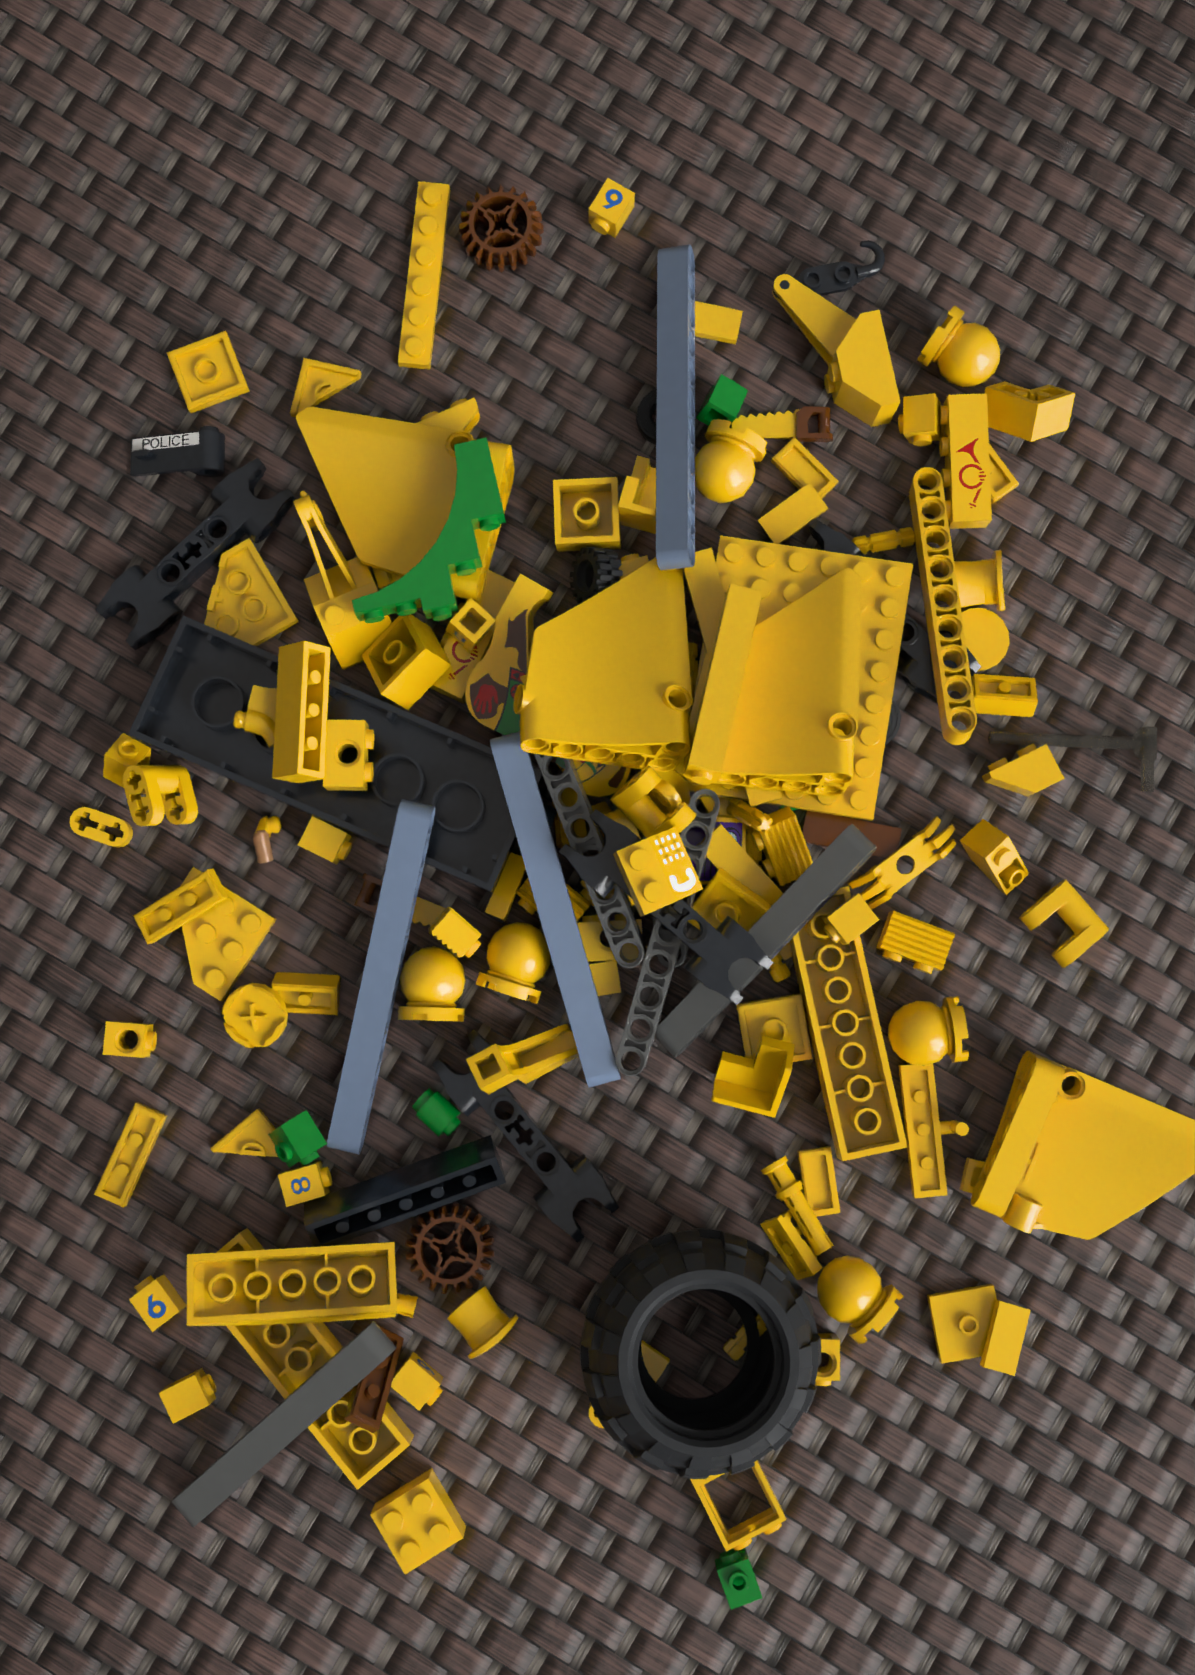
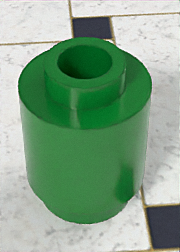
(437, 1113)

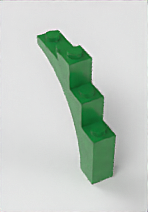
(456, 550)

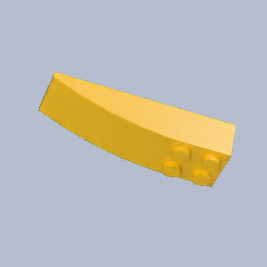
(292, 1285)

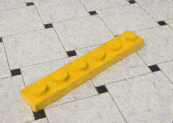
(424, 275)

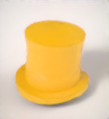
(981, 582)
(481, 1322)

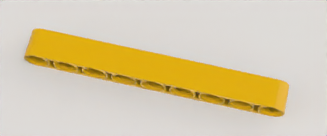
(938, 617)

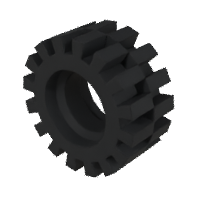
(594, 572)

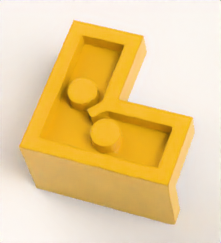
(1028, 412)
(638, 497)
(757, 1082)

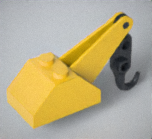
(853, 348)

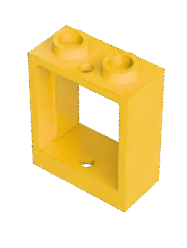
(741, 1534)

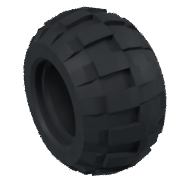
(745, 1417)

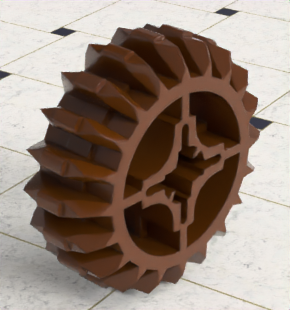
(485, 212)
(464, 1255)

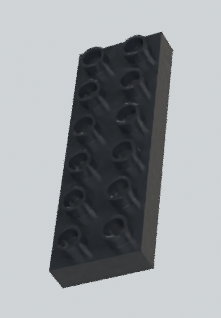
(212, 677)

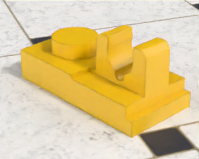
(790, 1246)

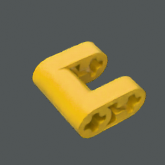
(160, 786)
(643, 812)
(1075, 913)

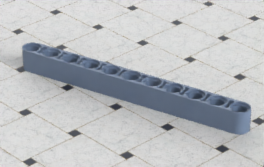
(675, 408)
(555, 910)
(381, 976)

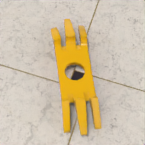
(922, 855)

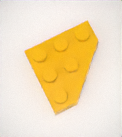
(247, 598)
(223, 941)

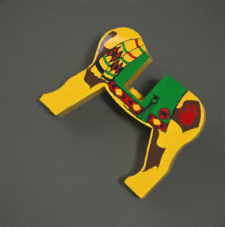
(504, 667)

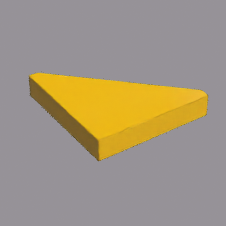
(319, 382)
(249, 1137)

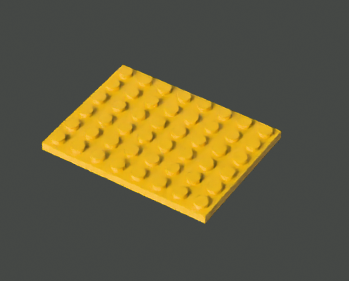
(783, 577)

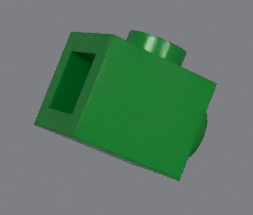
(722, 401)
(298, 1140)
(737, 1578)

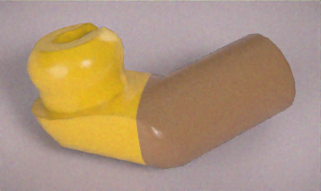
(262, 838)

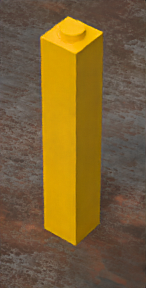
(723, 685)

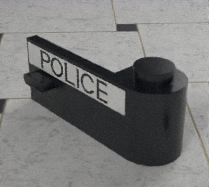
(191, 451)

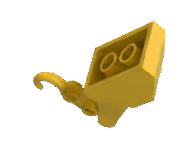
(335, 589)

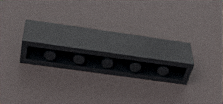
(403, 1193)

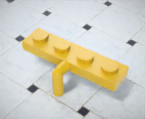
(925, 1130)

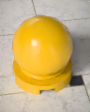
(964, 351)
(727, 463)
(516, 961)
(432, 985)
(926, 1033)
(854, 1295)

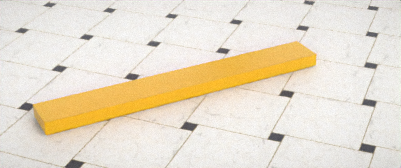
(708, 602)

